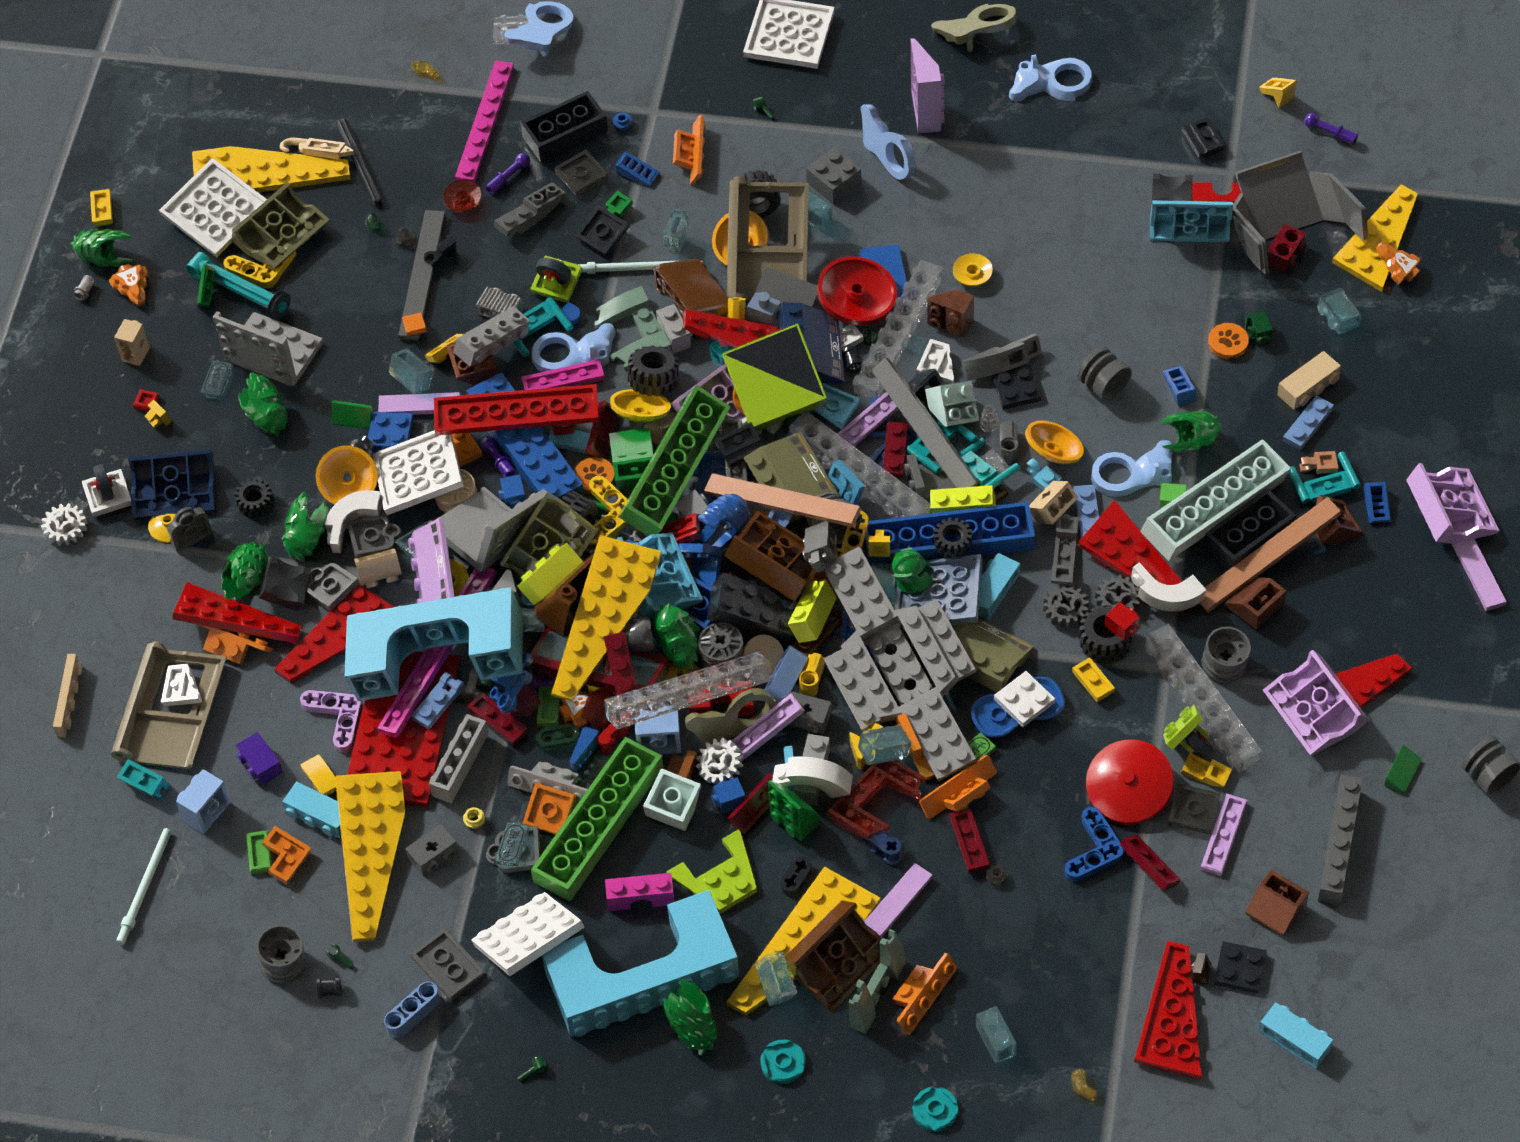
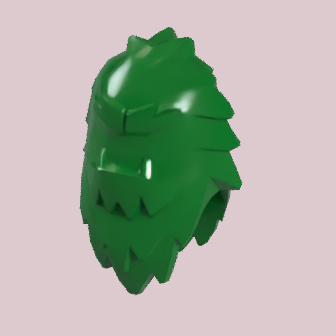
(98, 247)
(263, 404)
(1193, 430)
(301, 531)
(244, 570)
(676, 636)
(691, 1017)

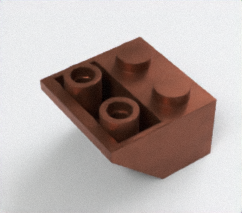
(951, 311)
(476, 373)
(1257, 601)
(1277, 902)

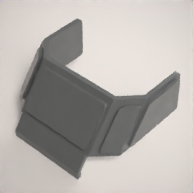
(1289, 195)

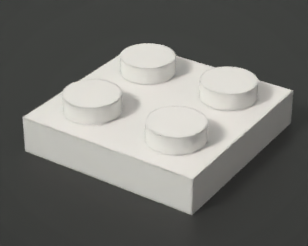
(1024, 699)

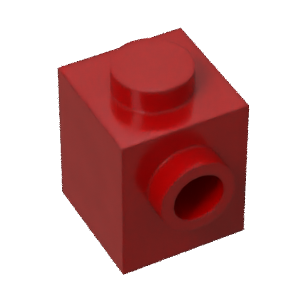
(1122, 621)

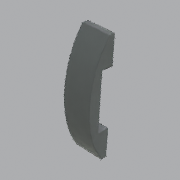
(1065, 550)

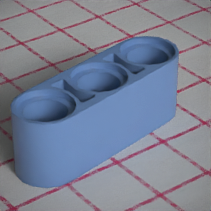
(786, 673)
(407, 1019)

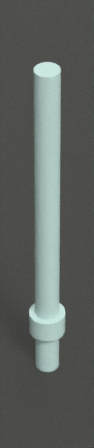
(592, 268)
(129, 921)

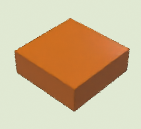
(414, 324)

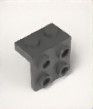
(923, 479)

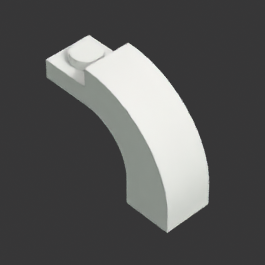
(351, 507)
(1167, 597)
(814, 772)

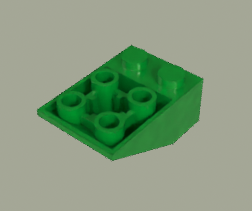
(630, 456)
(791, 811)

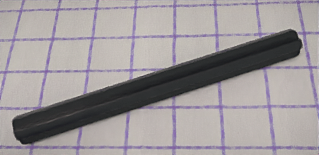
(360, 162)

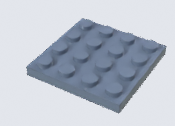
(954, 586)

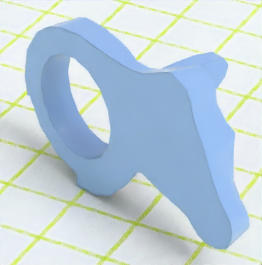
(537, 33)
(1035, 78)
(881, 142)
(591, 347)
(1148, 470)

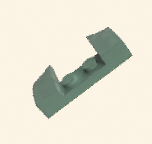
(633, 304)
(863, 1004)

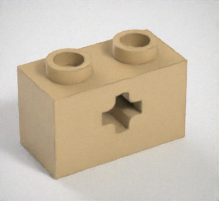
(132, 342)
(1052, 502)

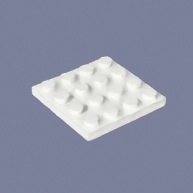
(789, 32)
(212, 206)
(417, 471)
(527, 933)

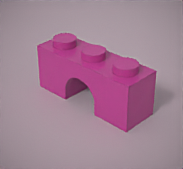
(654, 888)

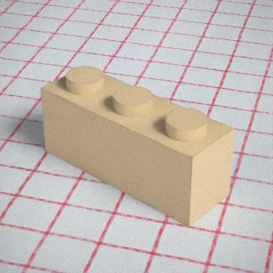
(1309, 380)

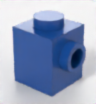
(512, 491)
(728, 795)

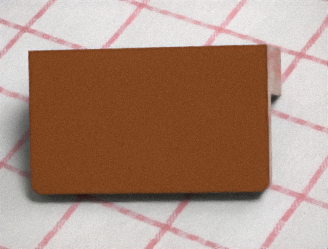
(683, 766)

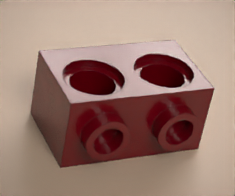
(1286, 247)

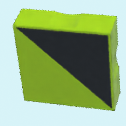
(775, 377)

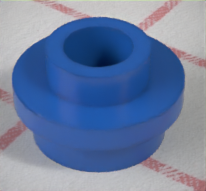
(622, 121)

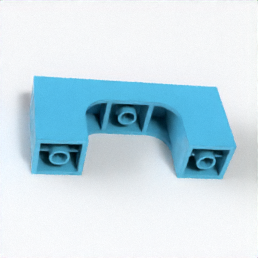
(385, 637)
(597, 998)

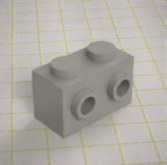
(672, 323)

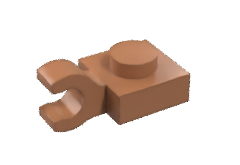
(1322, 461)

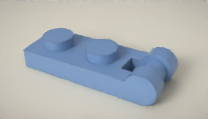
(437, 701)

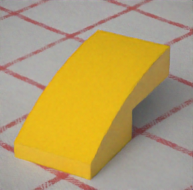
(1207, 772)
(320, 775)

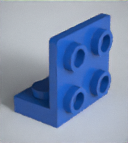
(705, 561)

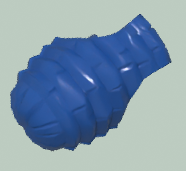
(726, 508)

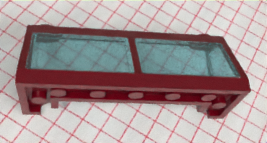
(549, 650)

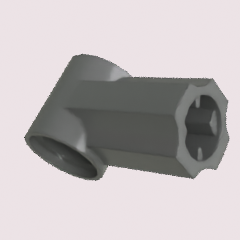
(1009, 441)

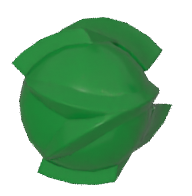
(906, 567)

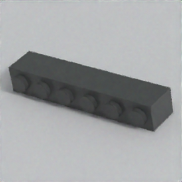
(1340, 840)

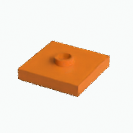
(549, 808)

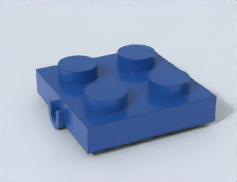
(390, 429)

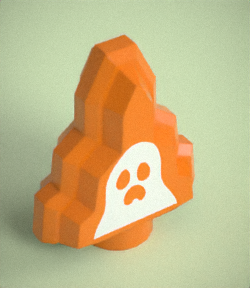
(1399, 262)
(131, 282)
(574, 710)

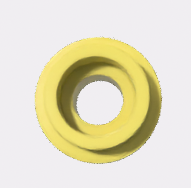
(474, 813)

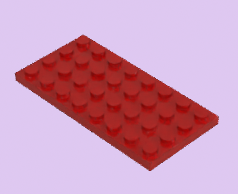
(416, 748)

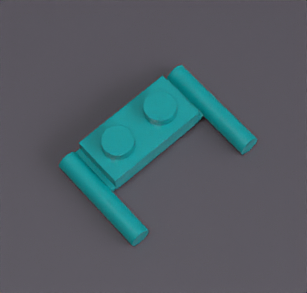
(540, 317)
(922, 452)
(982, 470)
(1329, 485)

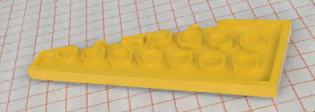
(272, 169)
(612, 593)
(370, 826)
(816, 903)

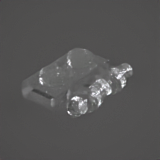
(504, 23)

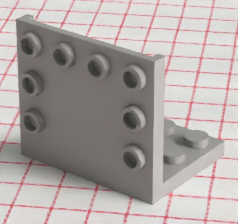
(267, 346)
(486, 527)

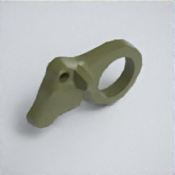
(964, 29)
(728, 725)

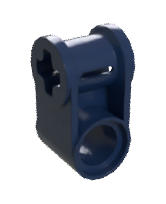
(886, 847)

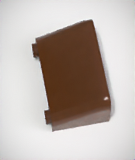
(691, 287)
(555, 607)

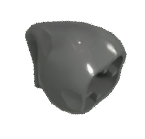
(639, 635)

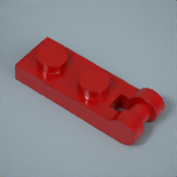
(610, 737)

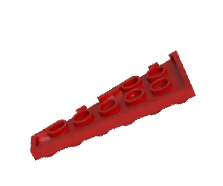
(725, 329)
(1121, 546)
(213, 610)
(328, 636)
(1373, 678)
(1170, 1025)

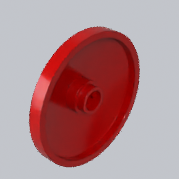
(857, 291)
(1130, 782)

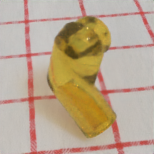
(424, 67)
(1080, 1086)

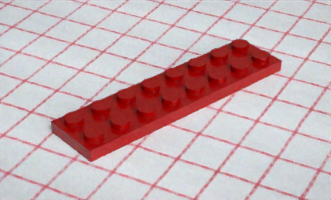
(516, 409)

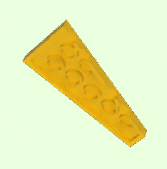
(1384, 226)

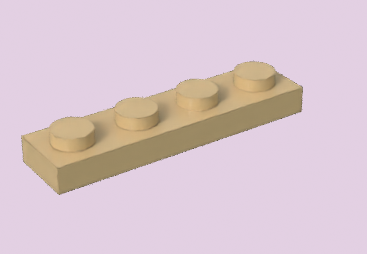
(66, 702)

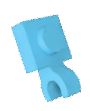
(1042, 477)

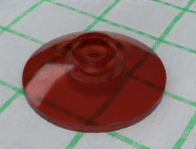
(461, 190)
(595, 710)

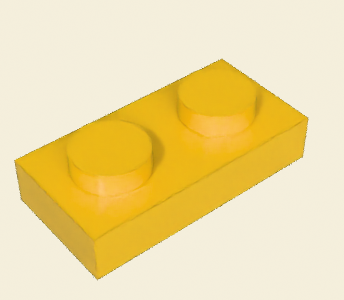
(101, 207)
(439, 353)
(1093, 679)

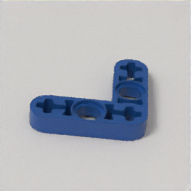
(1103, 846)

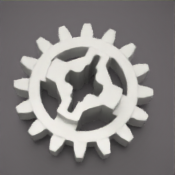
(64, 524)
(711, 757)

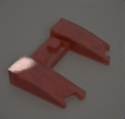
(848, 810)

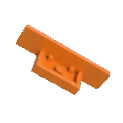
(688, 149)
(232, 644)
(915, 749)
(960, 789)
(921, 991)

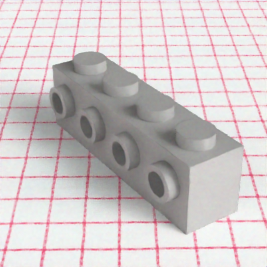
(491, 336)
(458, 758)

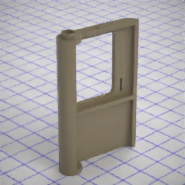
(748, 262)
(161, 736)

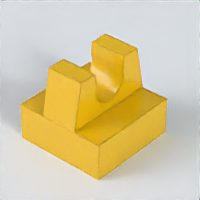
(157, 415)
(879, 544)

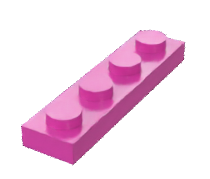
(564, 377)

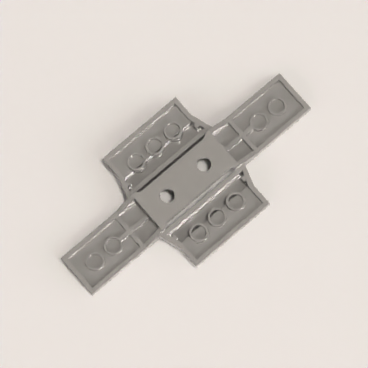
(936, 645)

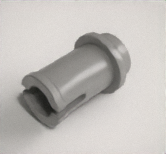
(84, 287)

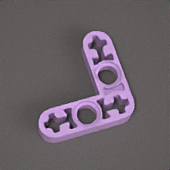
(344, 713)

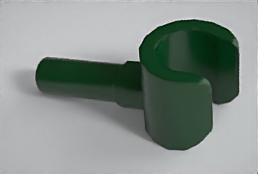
(759, 103)
(339, 956)
(539, 1067)

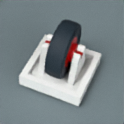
(106, 491)

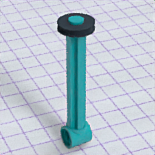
(276, 304)

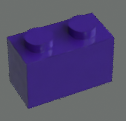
(258, 758)

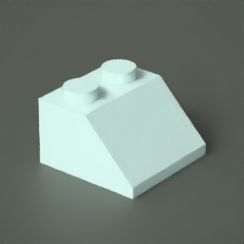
(672, 799)

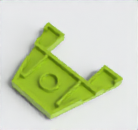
(727, 882)

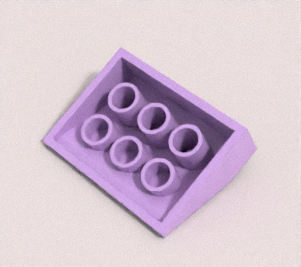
(926, 90)

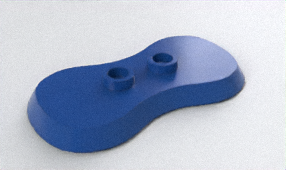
(996, 722)

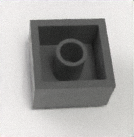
(833, 175)

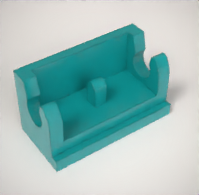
(143, 779)

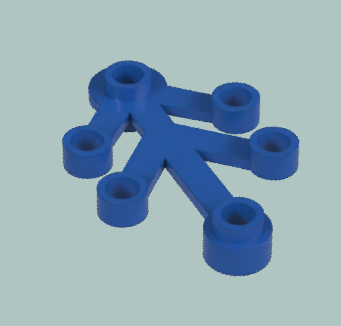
(507, 700)

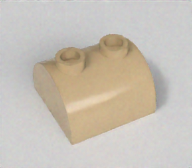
(378, 567)

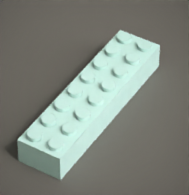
(1214, 499)

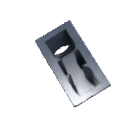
(763, 309)

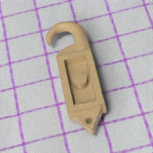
(318, 147)

